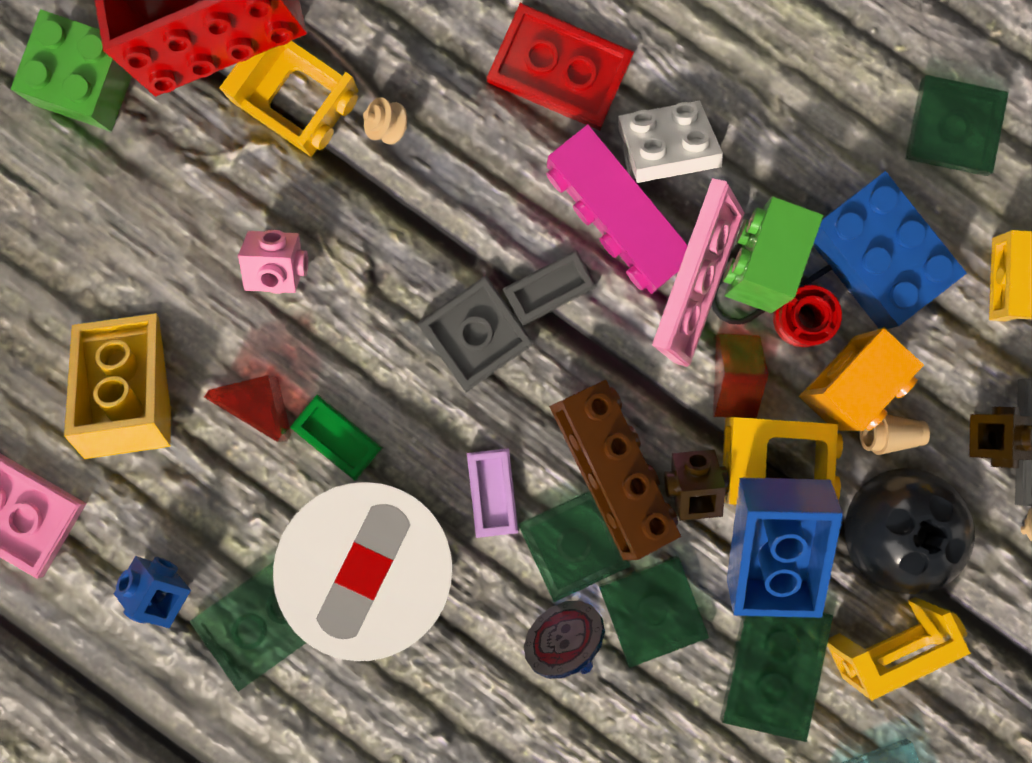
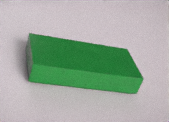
(336, 437)

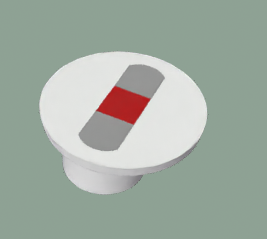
(362, 571)

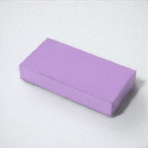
(492, 493)

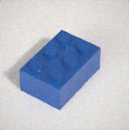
(886, 253)
(783, 547)

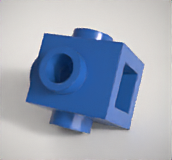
(151, 591)

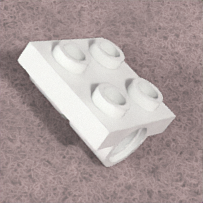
(668, 142)

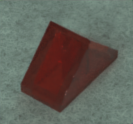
(739, 376)
(255, 403)

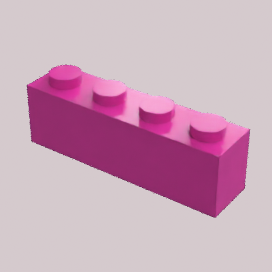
(618, 209)

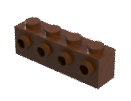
(616, 471)

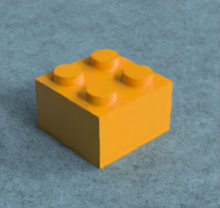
(862, 381)

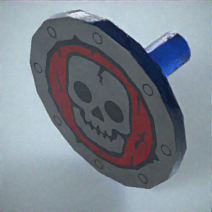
(564, 640)

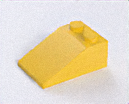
(117, 387)

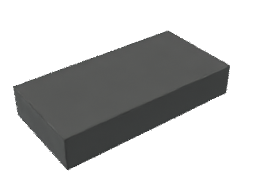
(549, 288)

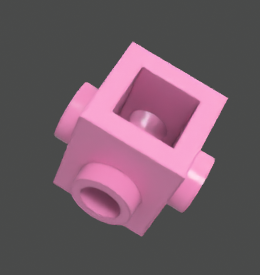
(272, 261)

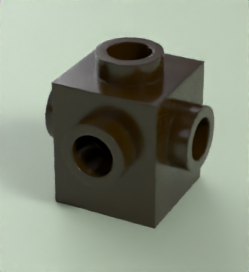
(1001, 436)
(697, 475)

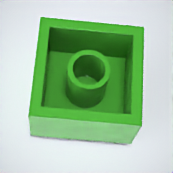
(71, 72)
(771, 255)

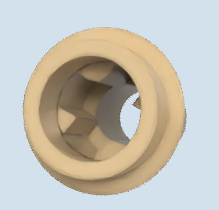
(895, 434)

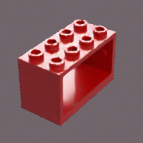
(188, 40)

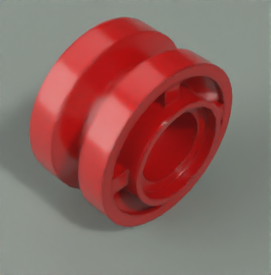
(826, 312)

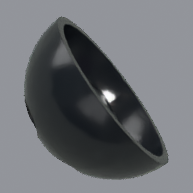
(887, 534)

